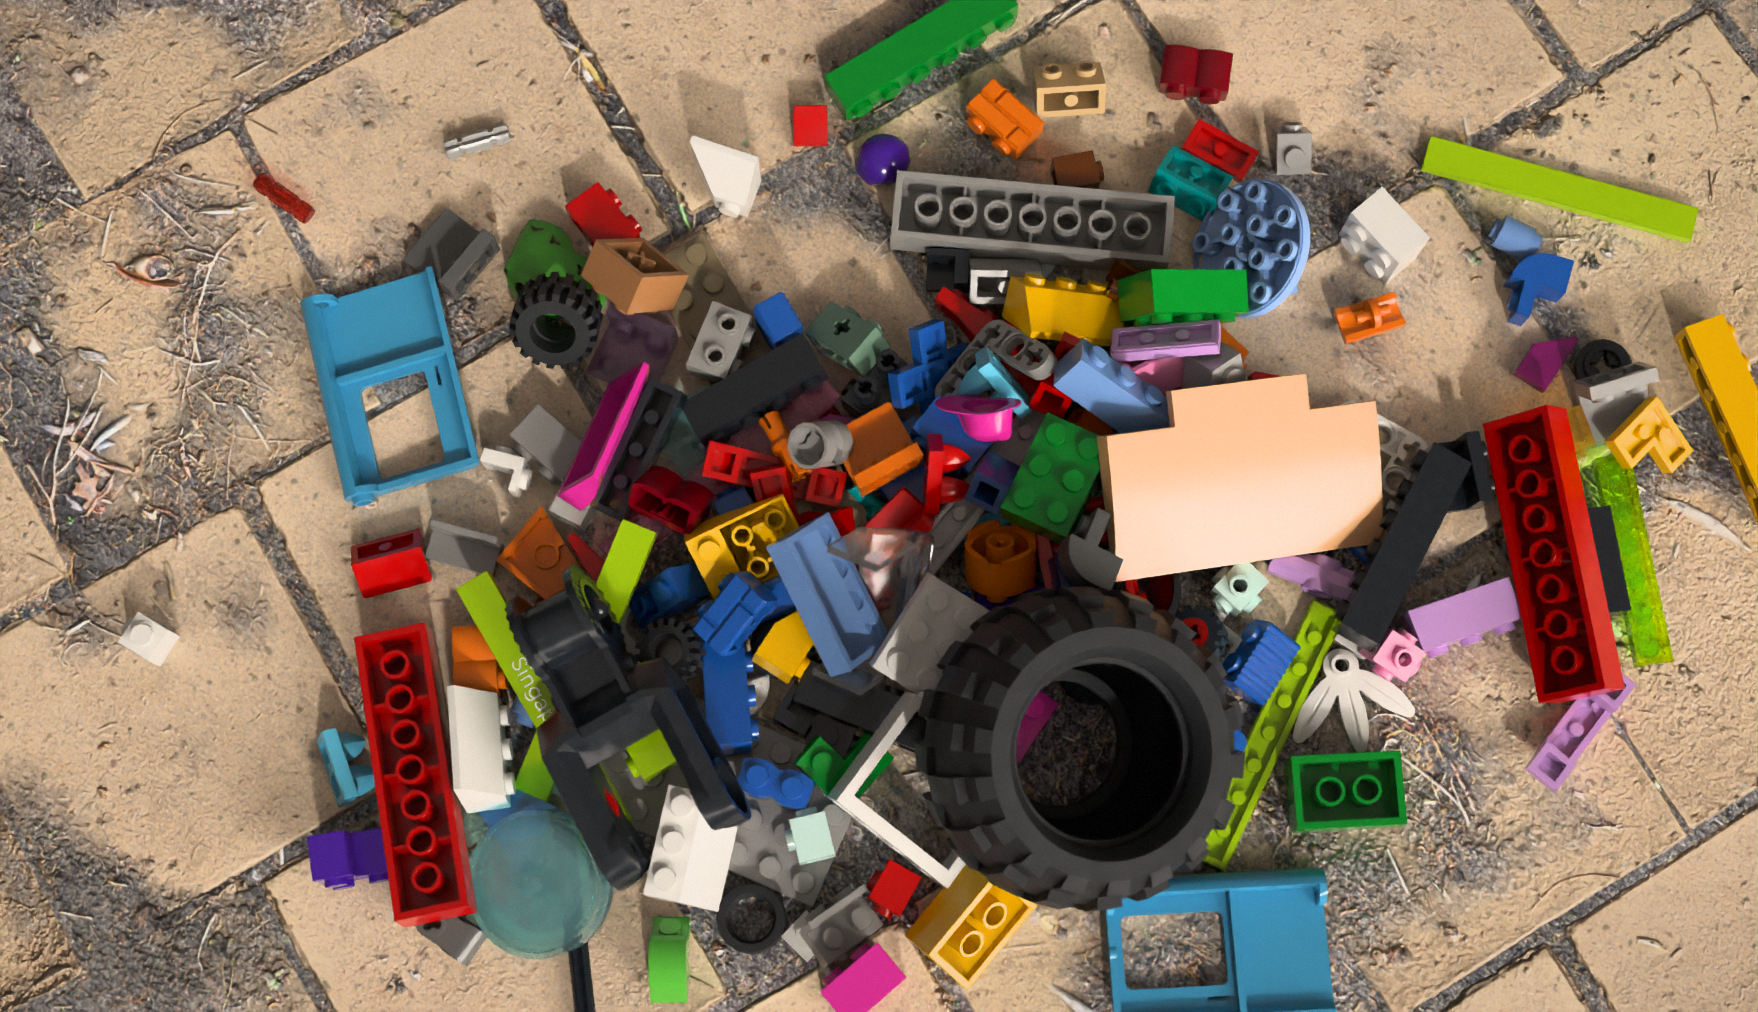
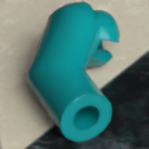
(870, 501)

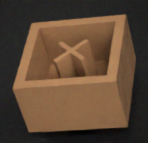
(634, 275)

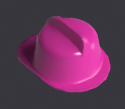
(981, 416)

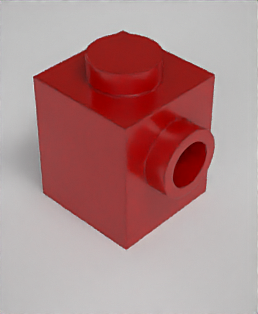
(892, 889)

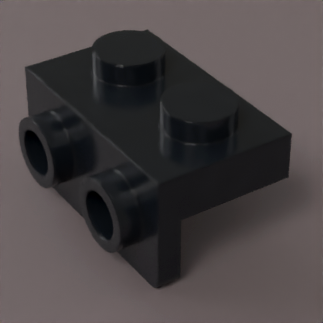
(1477, 485)

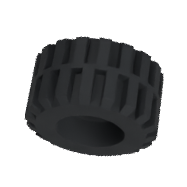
(552, 343)

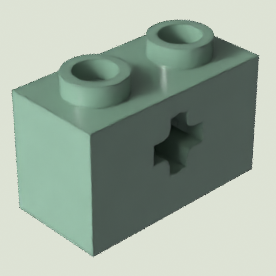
(847, 338)

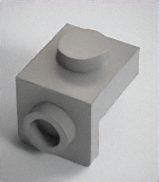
(1292, 149)

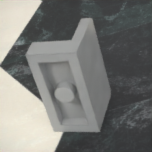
(463, 548)

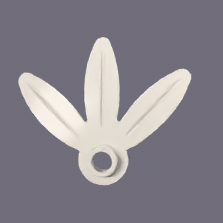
(1351, 705)

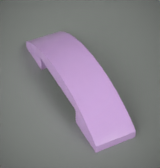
(1572, 735)

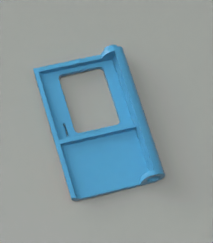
(375, 340)
(1270, 943)

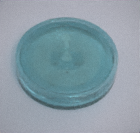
(538, 885)

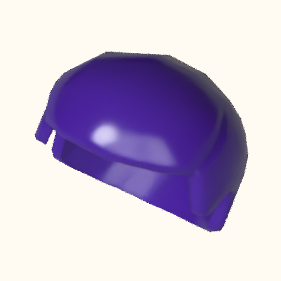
(881, 158)

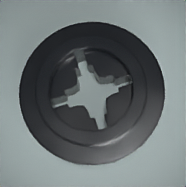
(1591, 354)

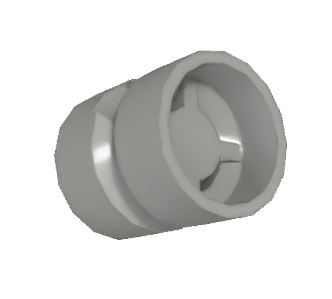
(820, 444)

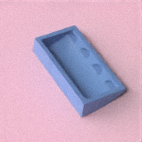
(828, 595)

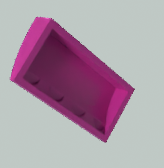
(603, 437)

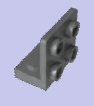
(454, 252)

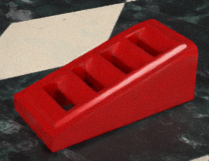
(587, 556)

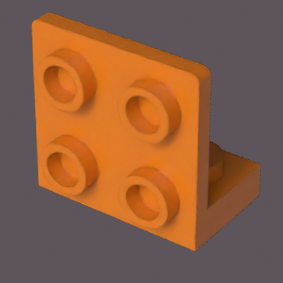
(880, 449)

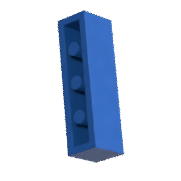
(729, 699)

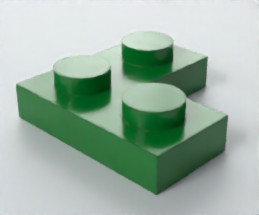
(827, 767)

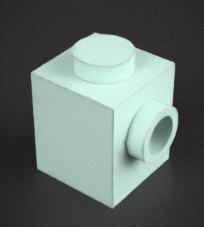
(810, 836)

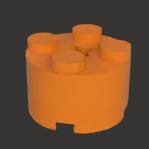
(1000, 560)

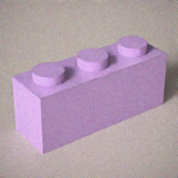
(1463, 617)

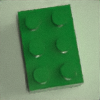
(1182, 296)
(1054, 480)
(1345, 791)

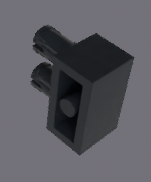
(873, 389)

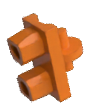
(1369, 318)

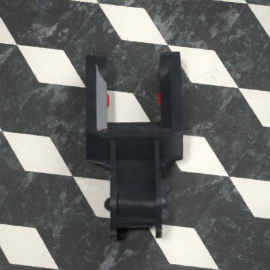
(604, 707)

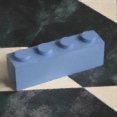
(1110, 390)

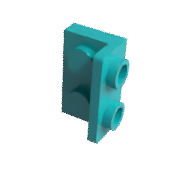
(1190, 181)

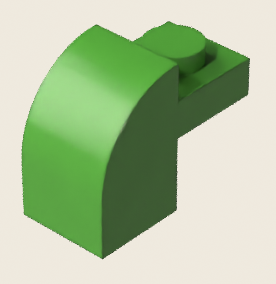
(669, 960)

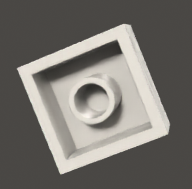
(1383, 236)

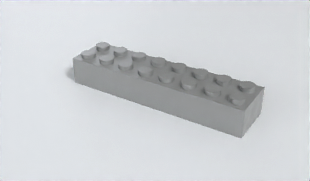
(1031, 221)

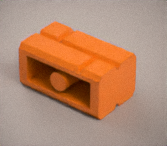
(1003, 120)

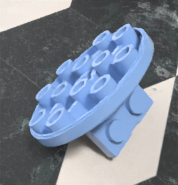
(1261, 231)

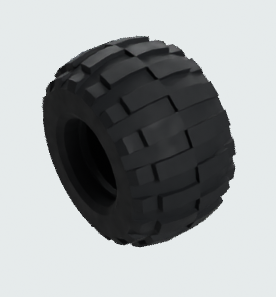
(1167, 767)

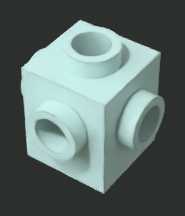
(1246, 580)

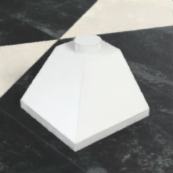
(728, 176)

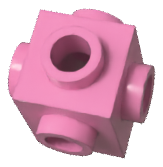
(1395, 656)

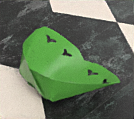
(536, 255)

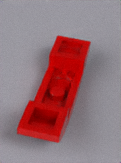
(736, 464)

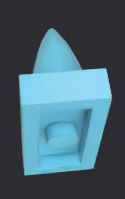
(991, 374)
(336, 752)

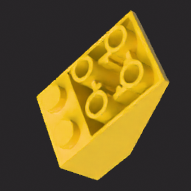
(739, 541)

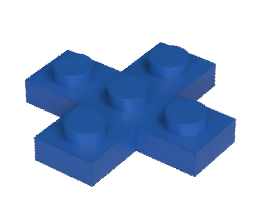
(930, 363)

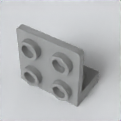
(1613, 396)

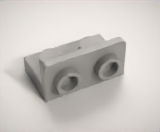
(841, 926)

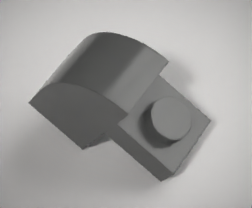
(1082, 559)

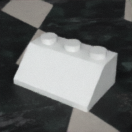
(480, 749)
(688, 856)

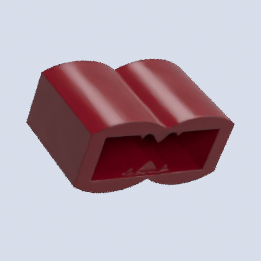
(1195, 73)
(667, 497)

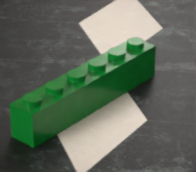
(915, 51)

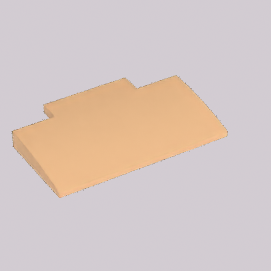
(1241, 479)

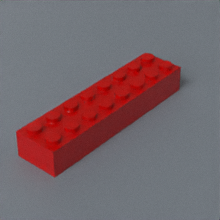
(1553, 555)
(414, 776)

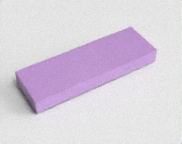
(1166, 341)

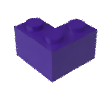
(344, 857)

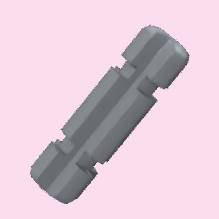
(477, 141)

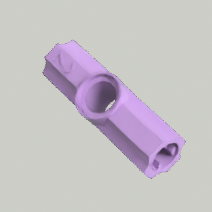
(1314, 573)

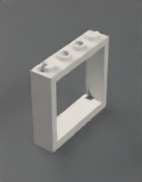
(859, 770)

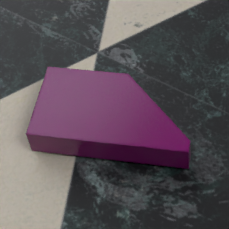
(1544, 362)

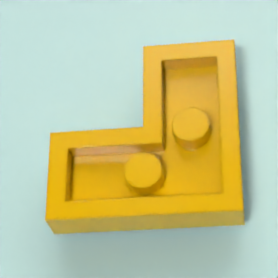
(1652, 432)

